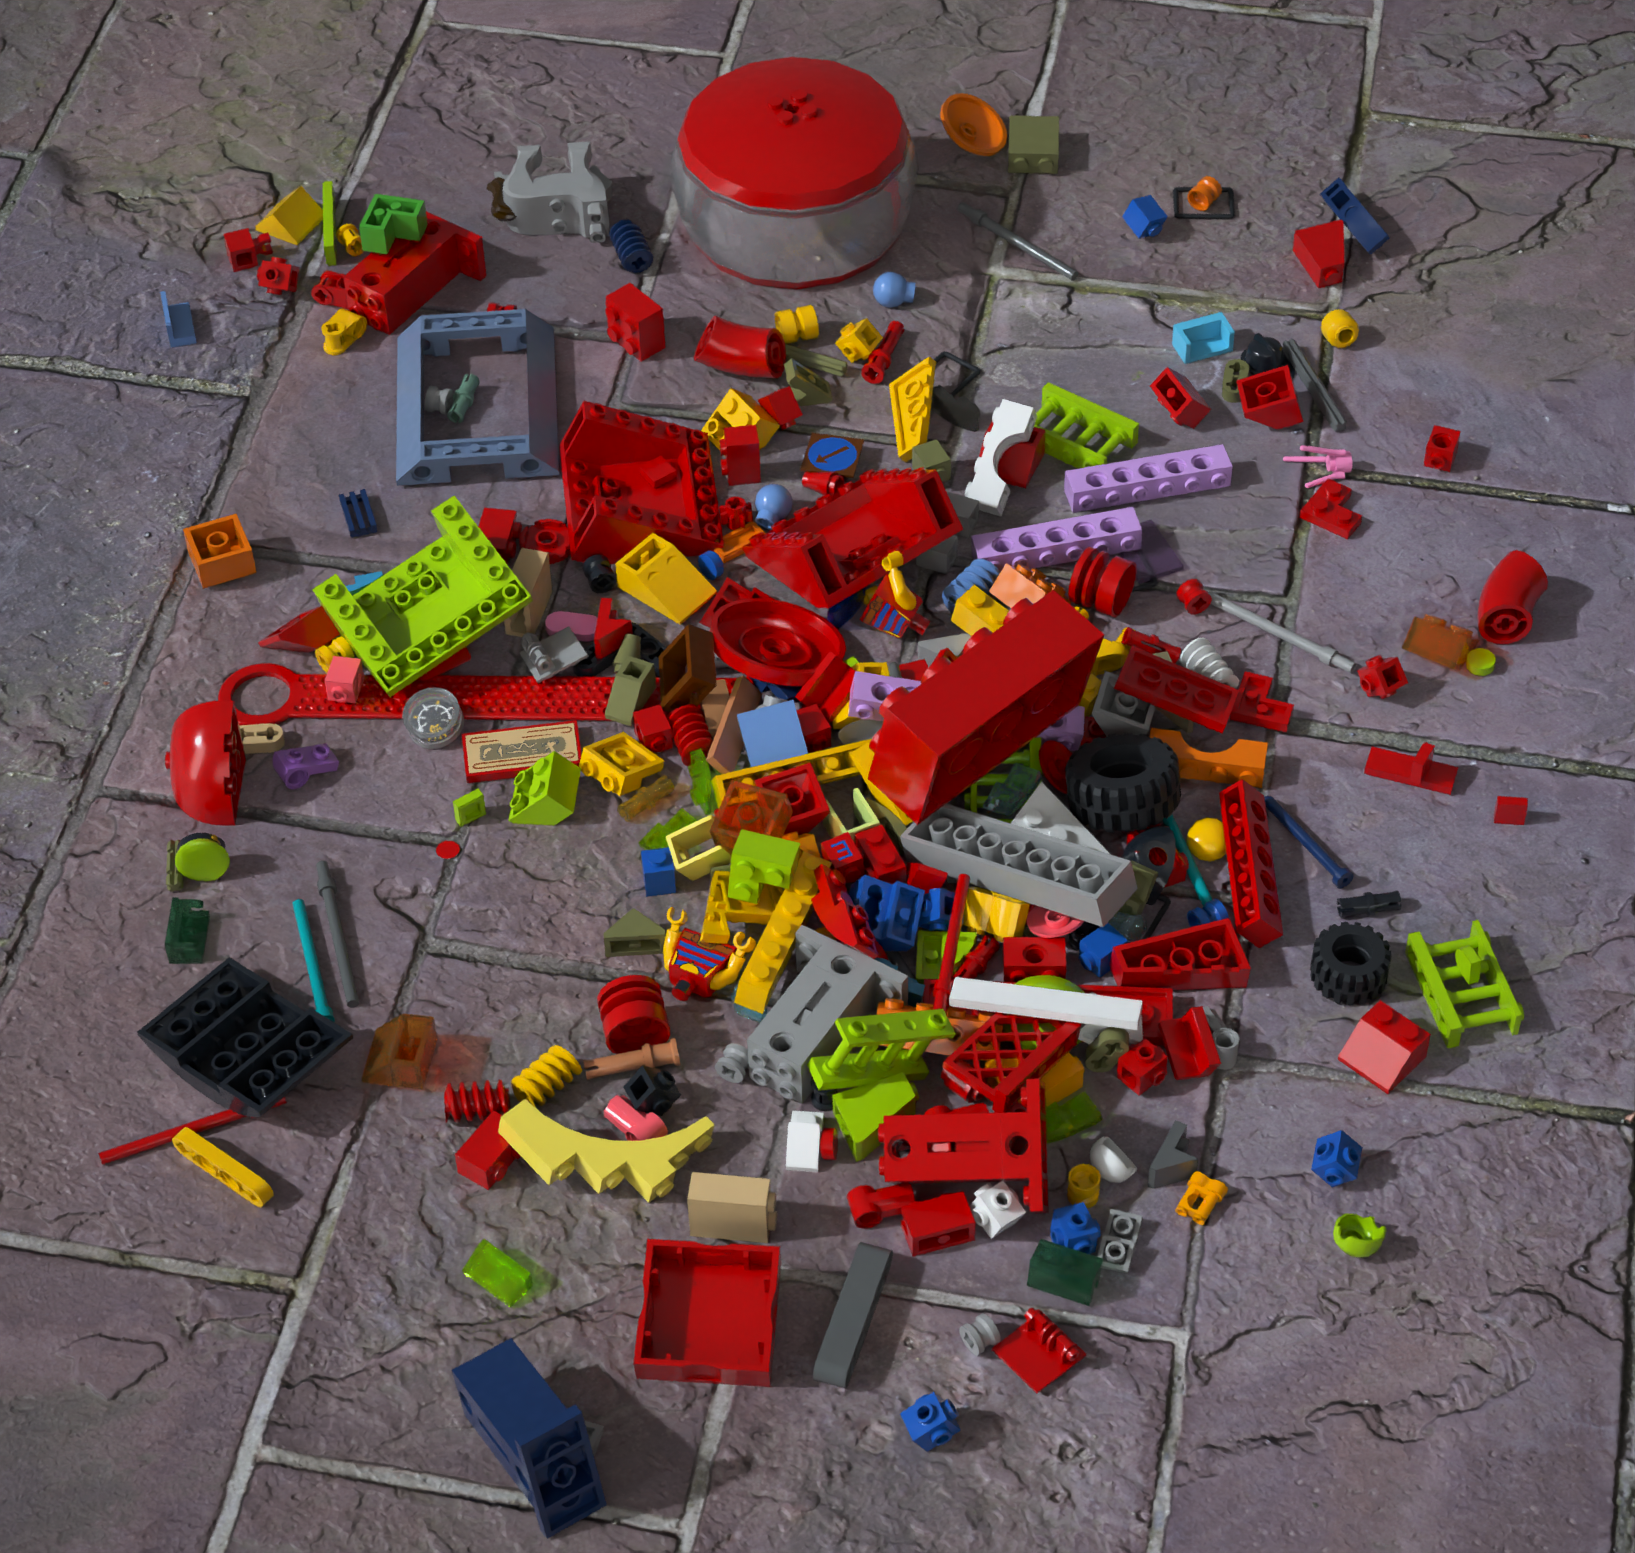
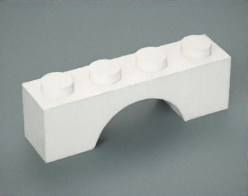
(1011, 426)

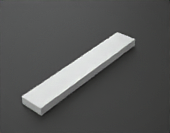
(1046, 1003)

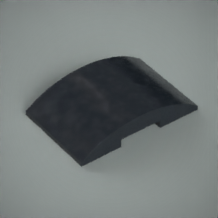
(241, 1040)

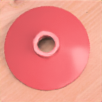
(1051, 923)

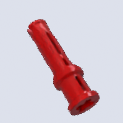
(880, 358)

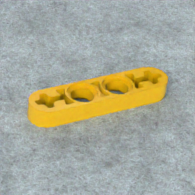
(223, 1167)

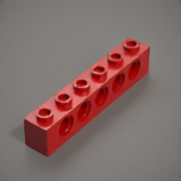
(1250, 864)

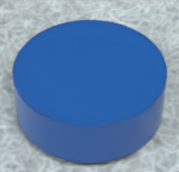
(711, 565)

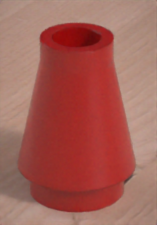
(822, 482)

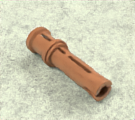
(648, 1056)

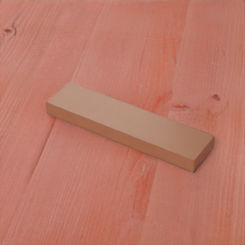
(728, 738)

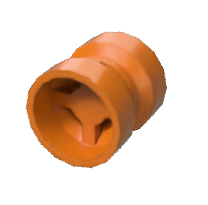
(1204, 193)

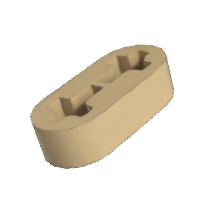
(257, 738)

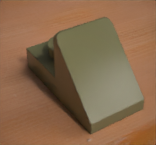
(807, 385)

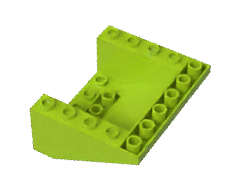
(427, 602)

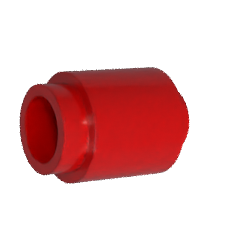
(959, 1087)

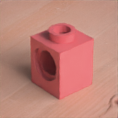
(344, 679)

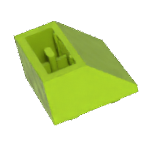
(545, 791)

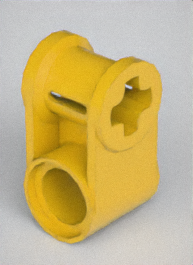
(342, 331)

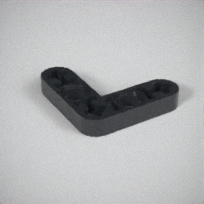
(600, 665)

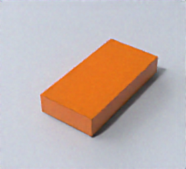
(736, 540)

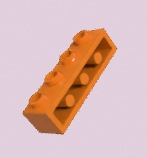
(962, 1023)

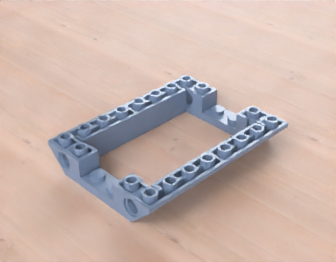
(521, 454)

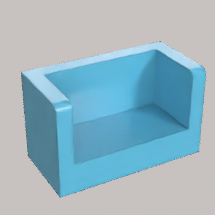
(1203, 337)

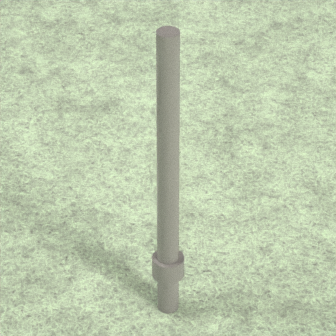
(1326, 655)

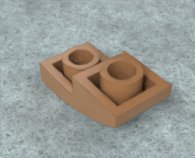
(714, 706)

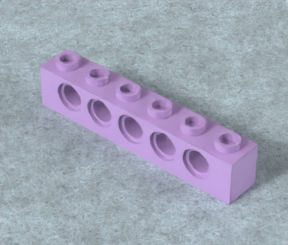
(1148, 478)
(1060, 539)

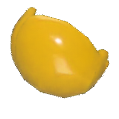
(1206, 839)

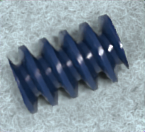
(631, 246)

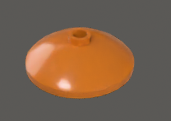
(973, 124)

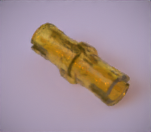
(645, 798)

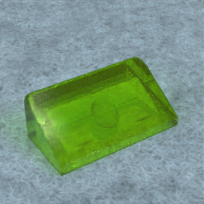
(498, 1273)

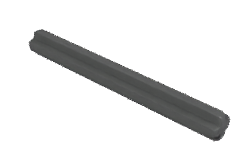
(1314, 385)

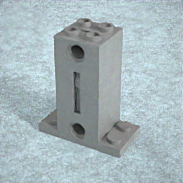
(801, 1025)

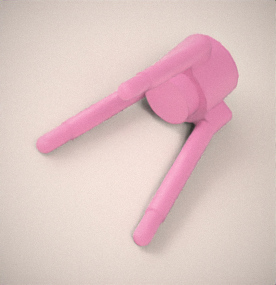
(1336, 461)

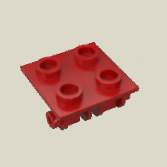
(1038, 1351)

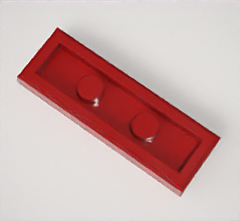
(1398, 766)

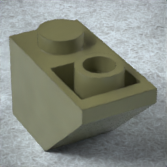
(630, 690)

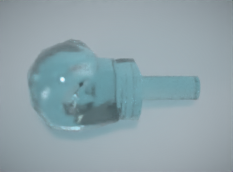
(1130, 926)

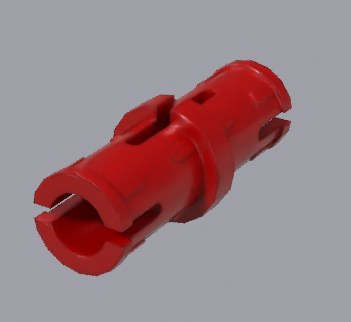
(1135, 639)
(976, 961)

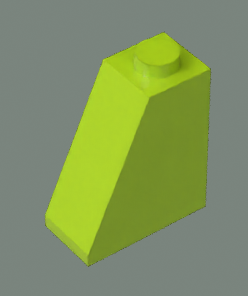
(863, 1108)

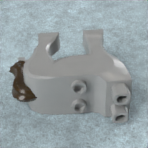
(556, 201)

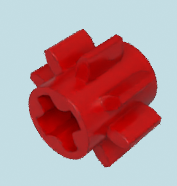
(736, 513)

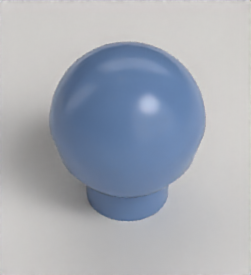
(893, 289)
(772, 505)

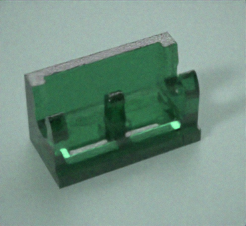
(186, 932)
(1064, 1272)

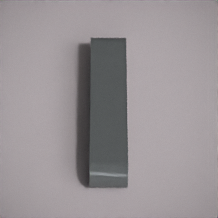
(852, 1315)

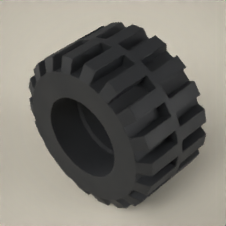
(1346, 981)

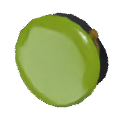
(202, 857)

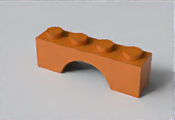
(1241, 761)

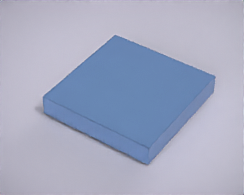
(772, 733)

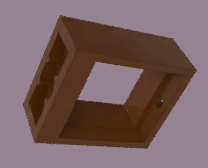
(696, 650)

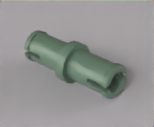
(463, 398)

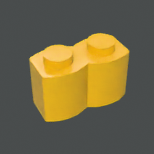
(994, 914)

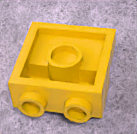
(619, 763)

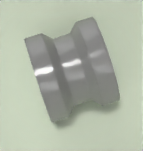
(438, 400)
(733, 1064)
(979, 1334)

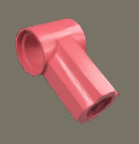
(634, 1123)

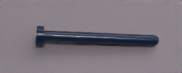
(1341, 876)

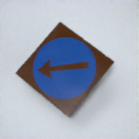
(832, 454)

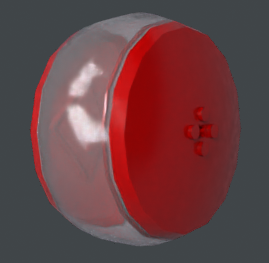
(794, 172)

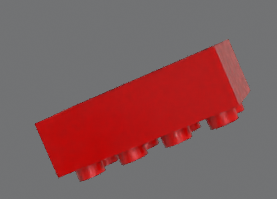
(982, 704)

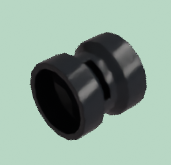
(599, 573)

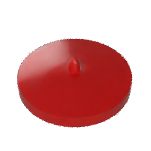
(774, 640)

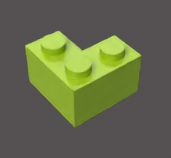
(761, 861)

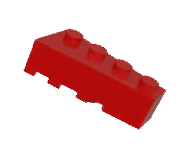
(1184, 959)

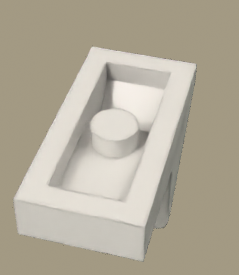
(804, 1141)

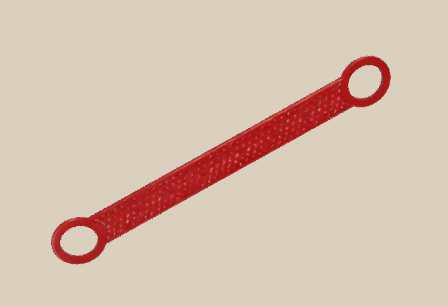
(478, 697)

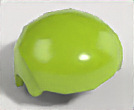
(1358, 1235)

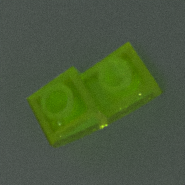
(701, 779)
(1071, 1117)

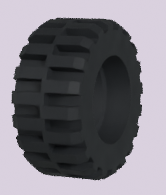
(1123, 782)

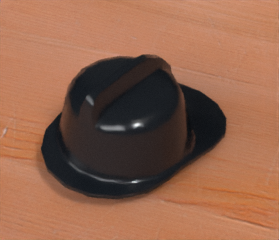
(1264, 355)

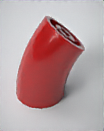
(742, 349)
(1510, 598)

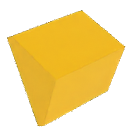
(292, 217)

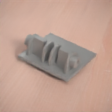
(551, 654)

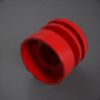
(1102, 581)
(633, 1013)

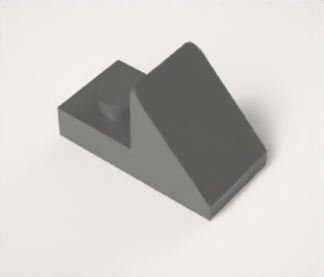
(1172, 1161)

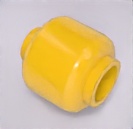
(1339, 328)

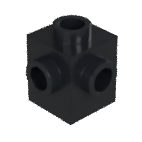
(652, 1090)

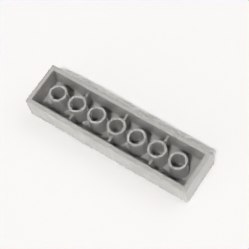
(1022, 863)

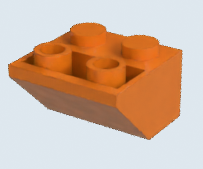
(1021, 582)

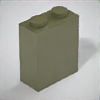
(1033, 144)

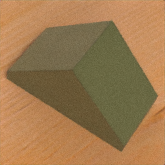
(634, 936)

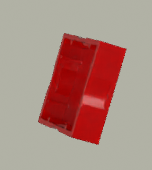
(708, 1313)

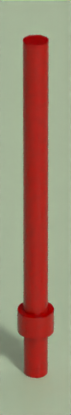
(943, 985)
(166, 1136)

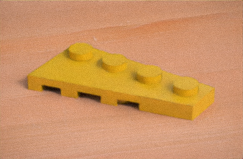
(912, 406)

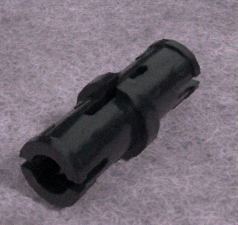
(1369, 904)

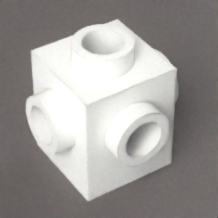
(996, 1208)

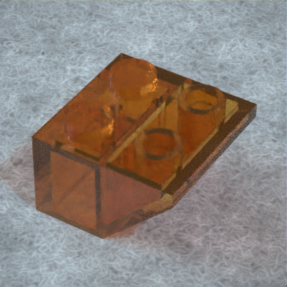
(1438, 643)
(401, 1052)

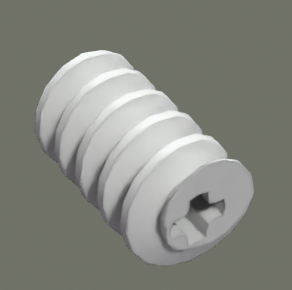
(1204, 659)

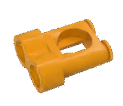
(1205, 1188)

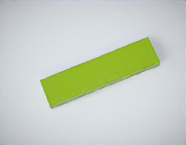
(329, 223)

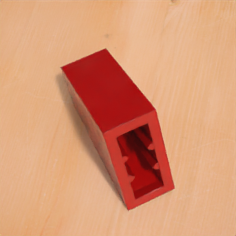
(1322, 252)

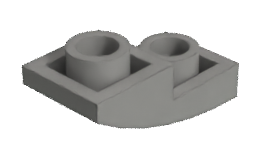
(1120, 1240)

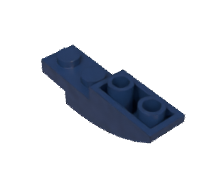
(1354, 216)

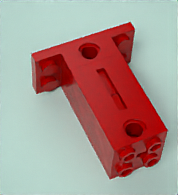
(399, 283)
(972, 1147)

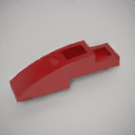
(839, 914)

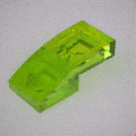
(657, 835)

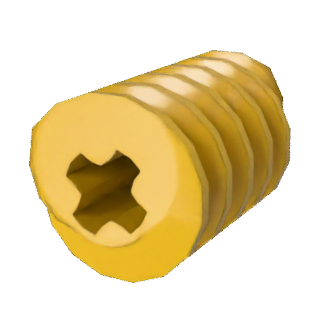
(544, 1074)

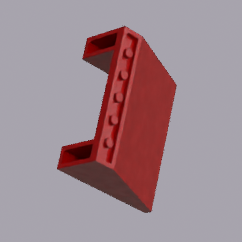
(614, 506)
(845, 536)

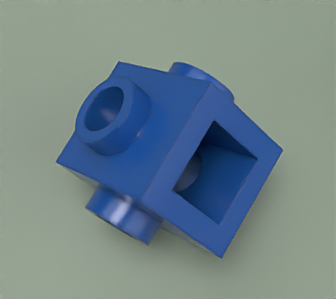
(937, 910)
(1336, 1158)
(1075, 1228)
(931, 1421)

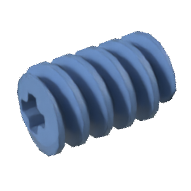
(979, 573)

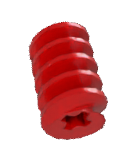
(689, 731)
(476, 1100)

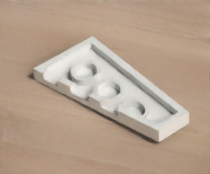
(1049, 816)

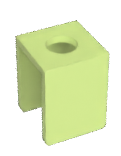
(862, 812)

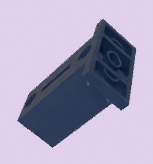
(532, 1435)

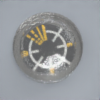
(433, 718)

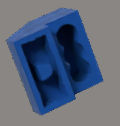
(891, 910)

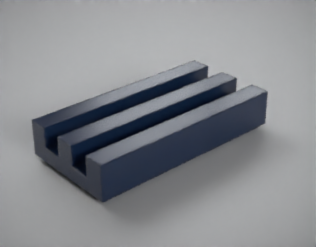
(354, 499)

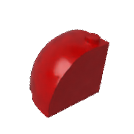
(207, 762)

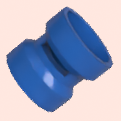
(1211, 912)

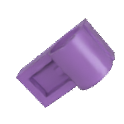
(298, 764)

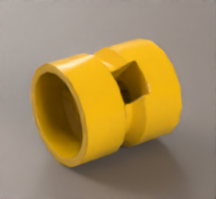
(797, 324)

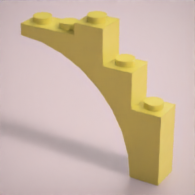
(602, 1162)

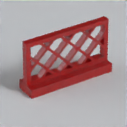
(1034, 1066)

